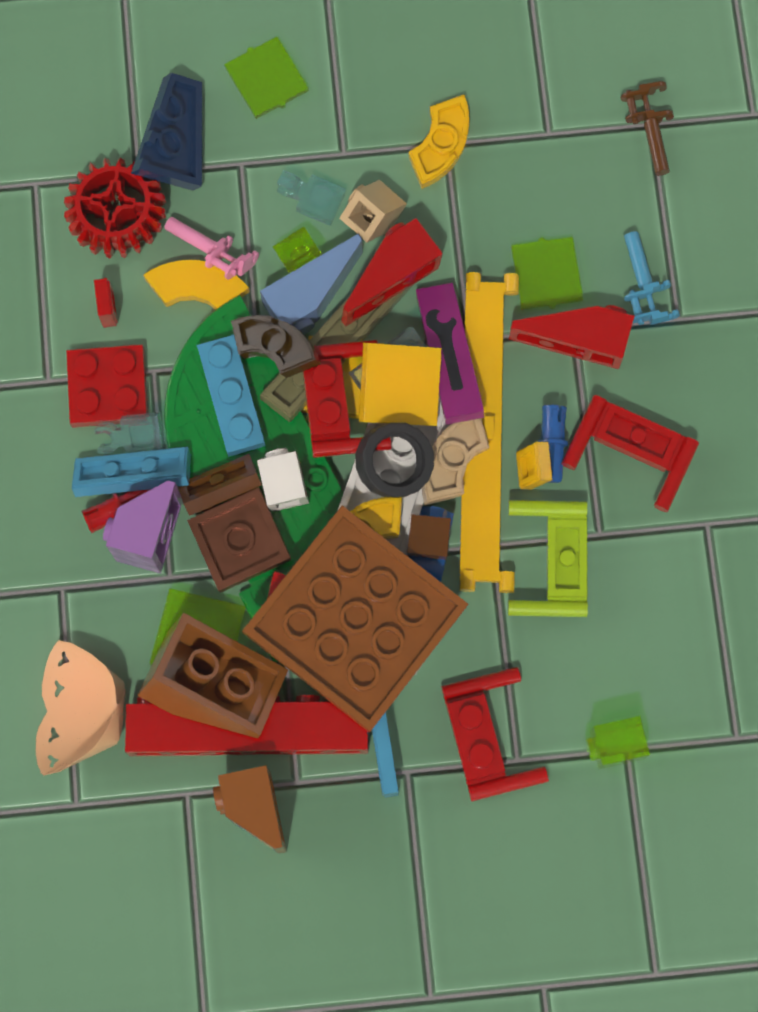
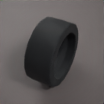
(422, 449)

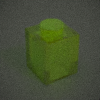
(617, 742)

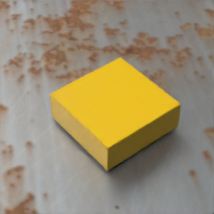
(534, 465)

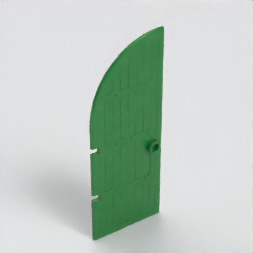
(193, 424)

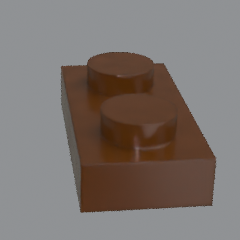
(219, 485)

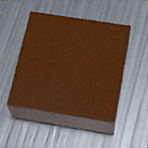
(429, 536)

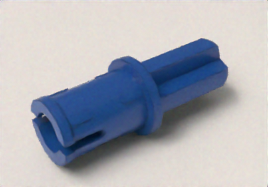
(554, 433)

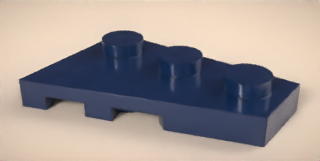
(174, 135)

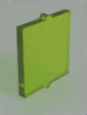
(266, 77)
(547, 273)

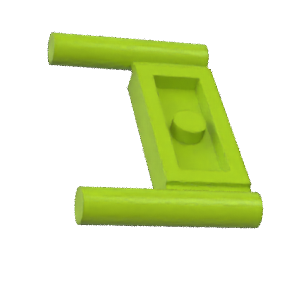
(564, 559)

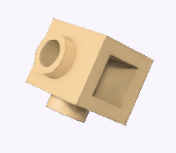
(372, 210)

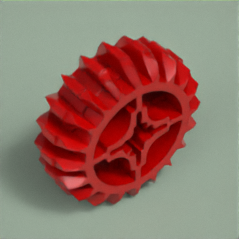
(86, 200)

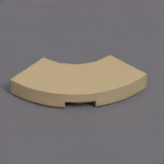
(451, 455)

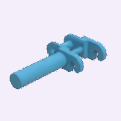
(645, 284)

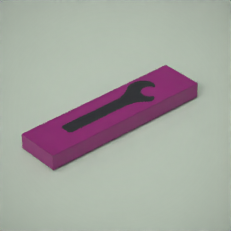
(445, 330)

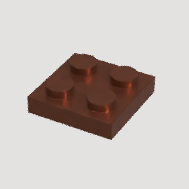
(239, 540)

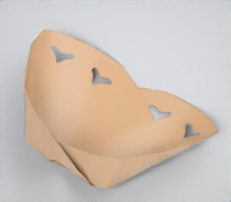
(83, 714)

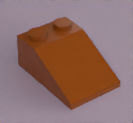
(212, 679)

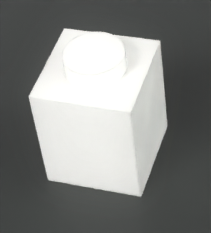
(282, 480)

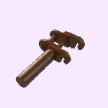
(651, 122)

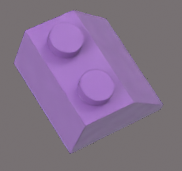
(145, 528)

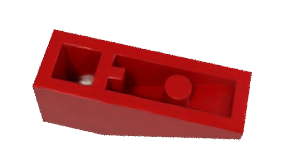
(400, 262)
(584, 333)

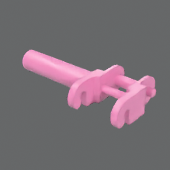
(215, 250)

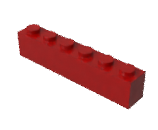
(291, 729)

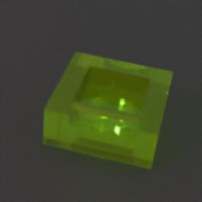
(297, 250)

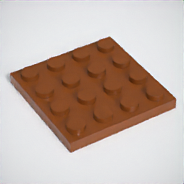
(355, 618)

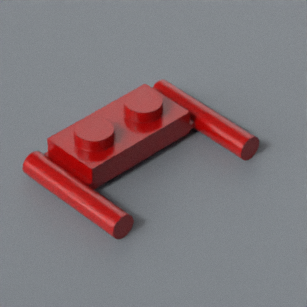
(328, 402)
(637, 439)
(477, 738)

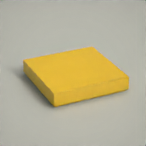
(400, 384)

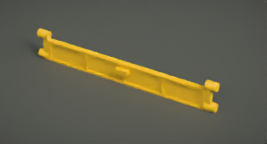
(483, 473)

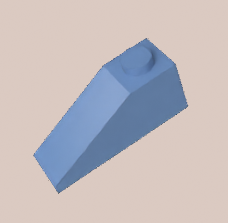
(307, 291)

